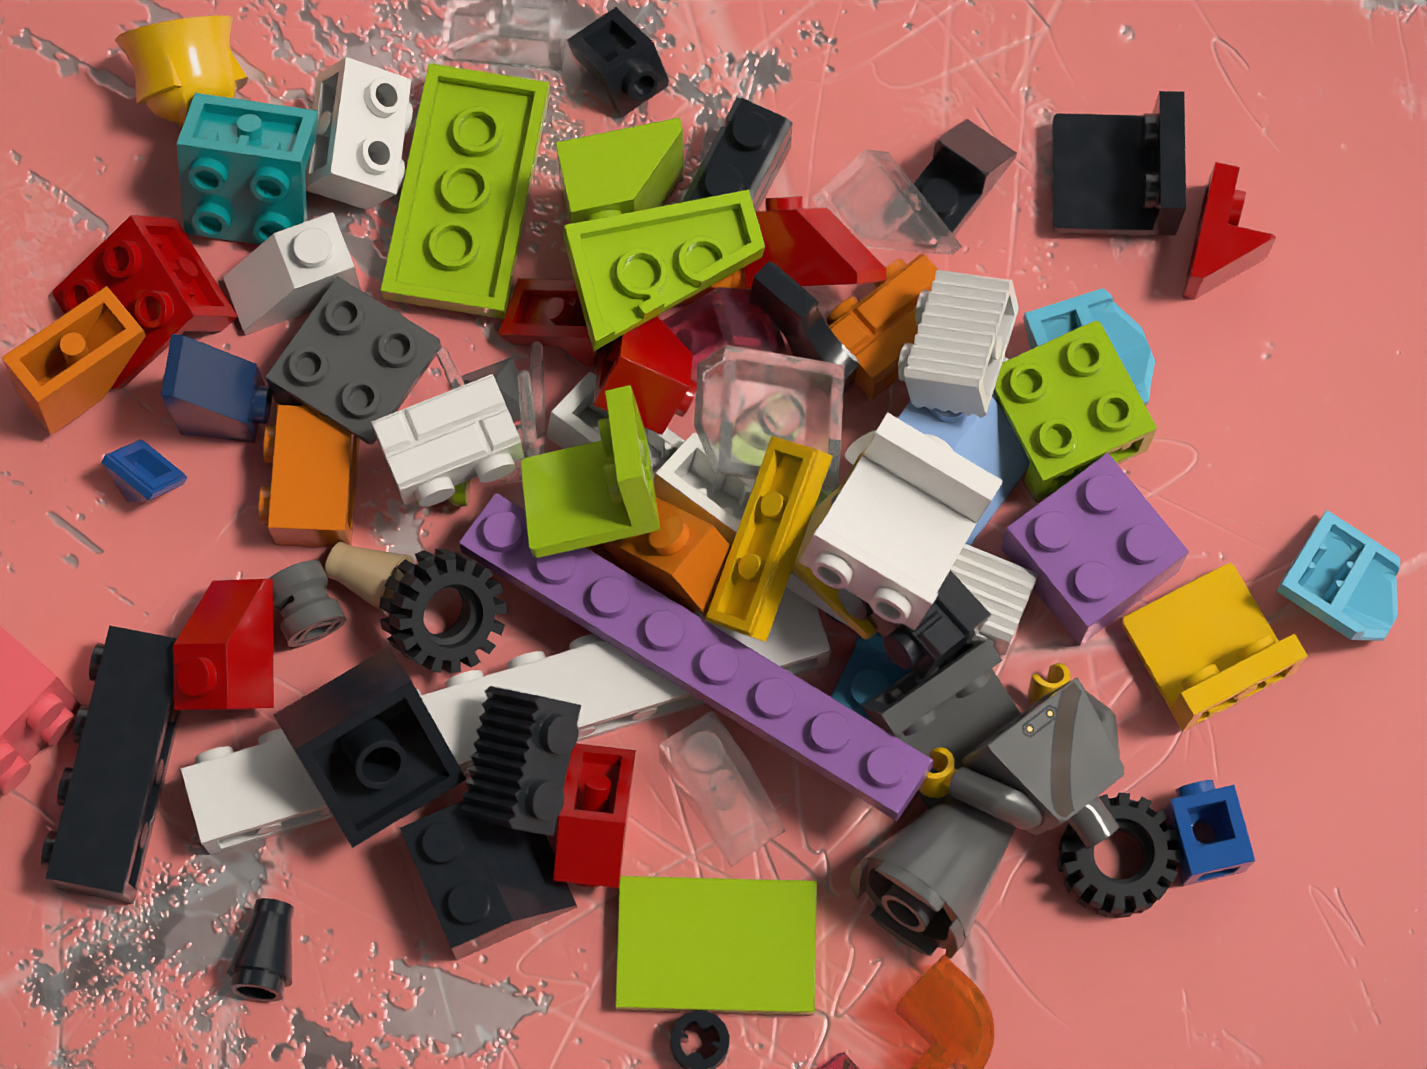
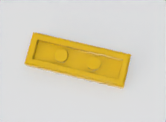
(769, 538)

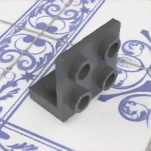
(352, 360)
(950, 707)

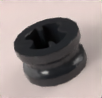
(705, 1022)

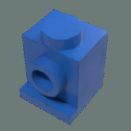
(1221, 810)

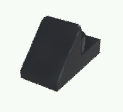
(963, 172)

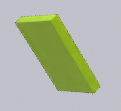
(716, 945)

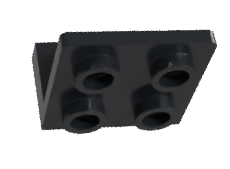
(1120, 170)

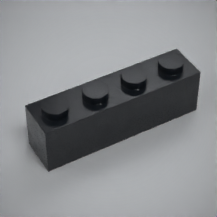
(117, 769)

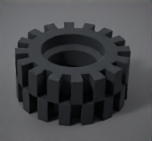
(472, 626)
(1129, 894)

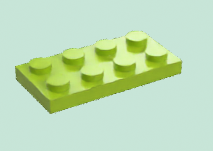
(466, 191)

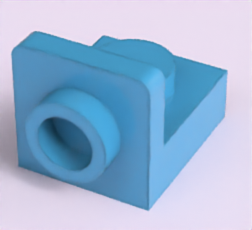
(866, 674)

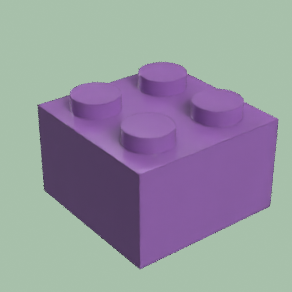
(1094, 548)

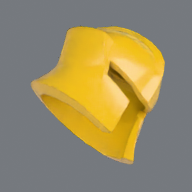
(182, 59)

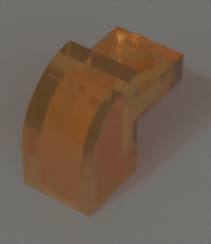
(950, 1017)

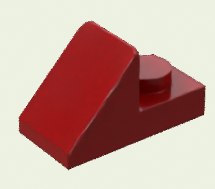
(1220, 245)
(548, 314)

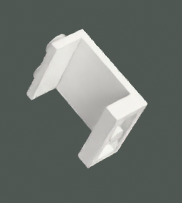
(900, 522)

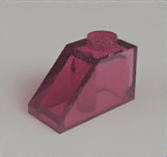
(724, 319)

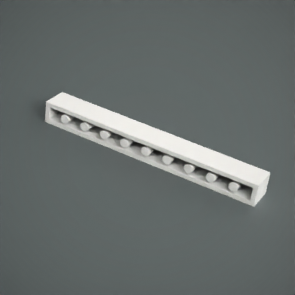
(269, 792)

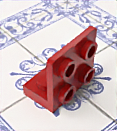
(158, 282)

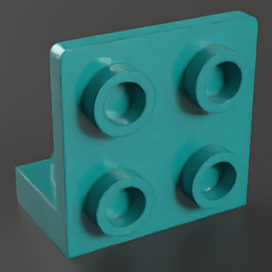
(244, 167)

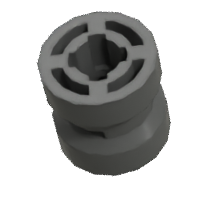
(305, 604)

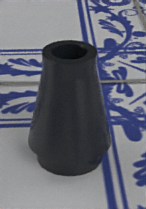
(264, 954)

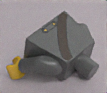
(1042, 763)

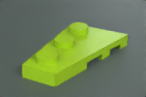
(656, 258)

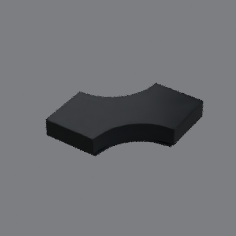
(800, 320)

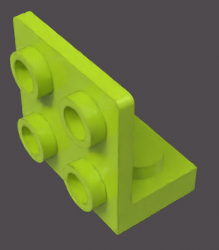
(1072, 407)
(594, 488)

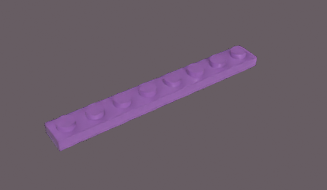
(703, 661)

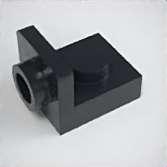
(620, 60)

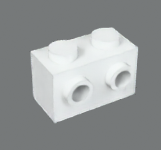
(359, 133)

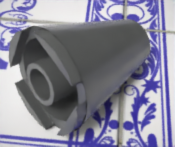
(934, 875)

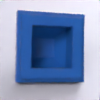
(142, 472)

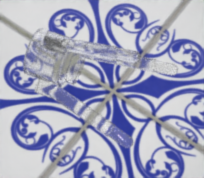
(531, 403)

